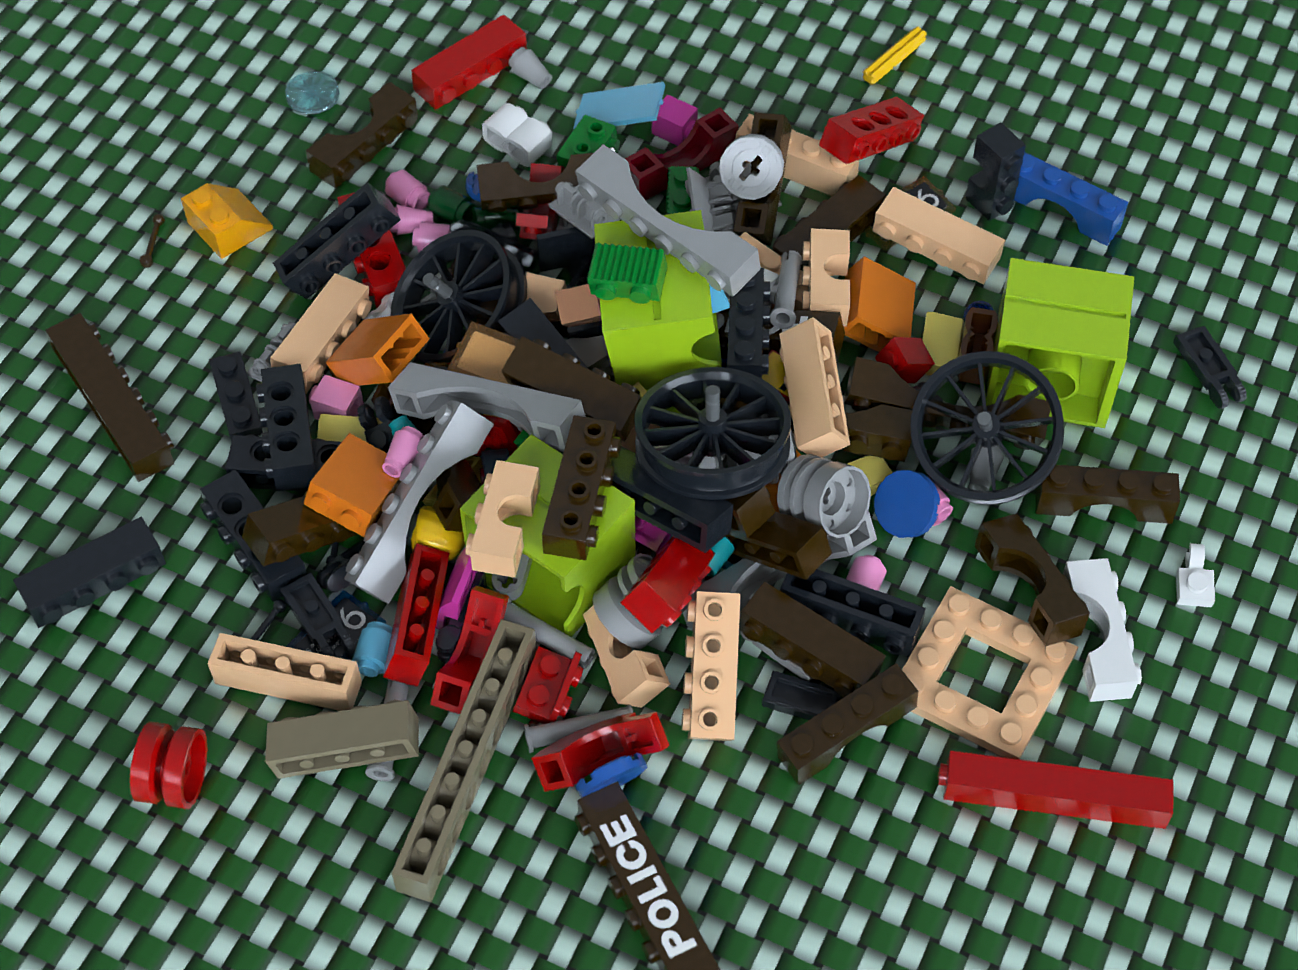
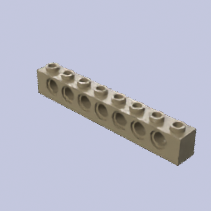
(464, 762)

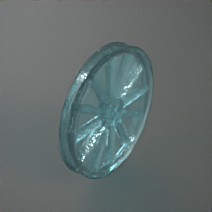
(312, 92)

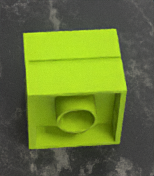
(1070, 329)
(662, 335)
(559, 586)

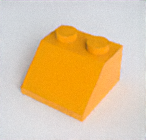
(224, 218)

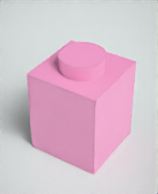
(335, 397)

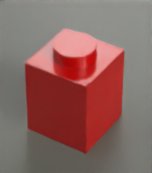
(907, 358)

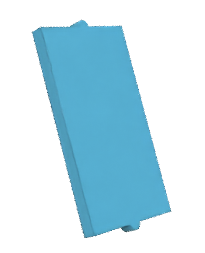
(623, 105)

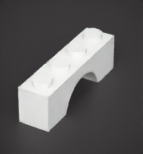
(1111, 667)

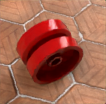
(168, 765)

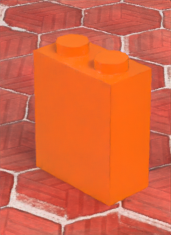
(878, 304)
(378, 350)
(352, 485)

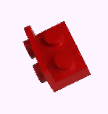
(547, 685)

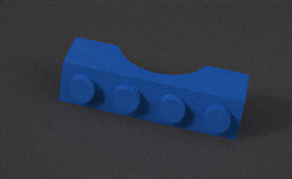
(1094, 209)

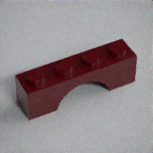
(700, 149)

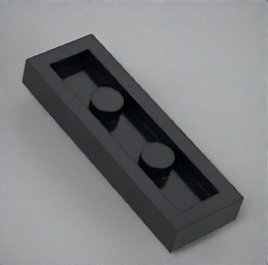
(235, 395)

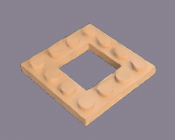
(998, 732)

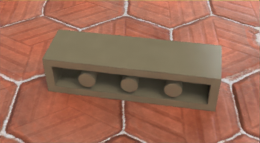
(342, 739)

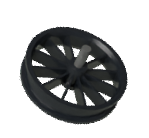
(460, 297)
(987, 427)
(712, 432)

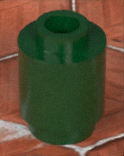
(450, 205)

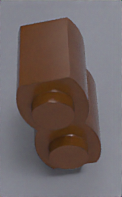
(978, 336)

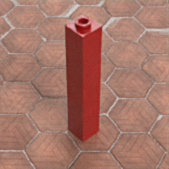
(1057, 789)

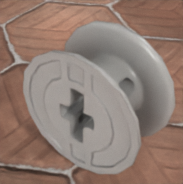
(755, 184)

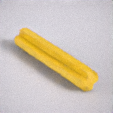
(894, 55)

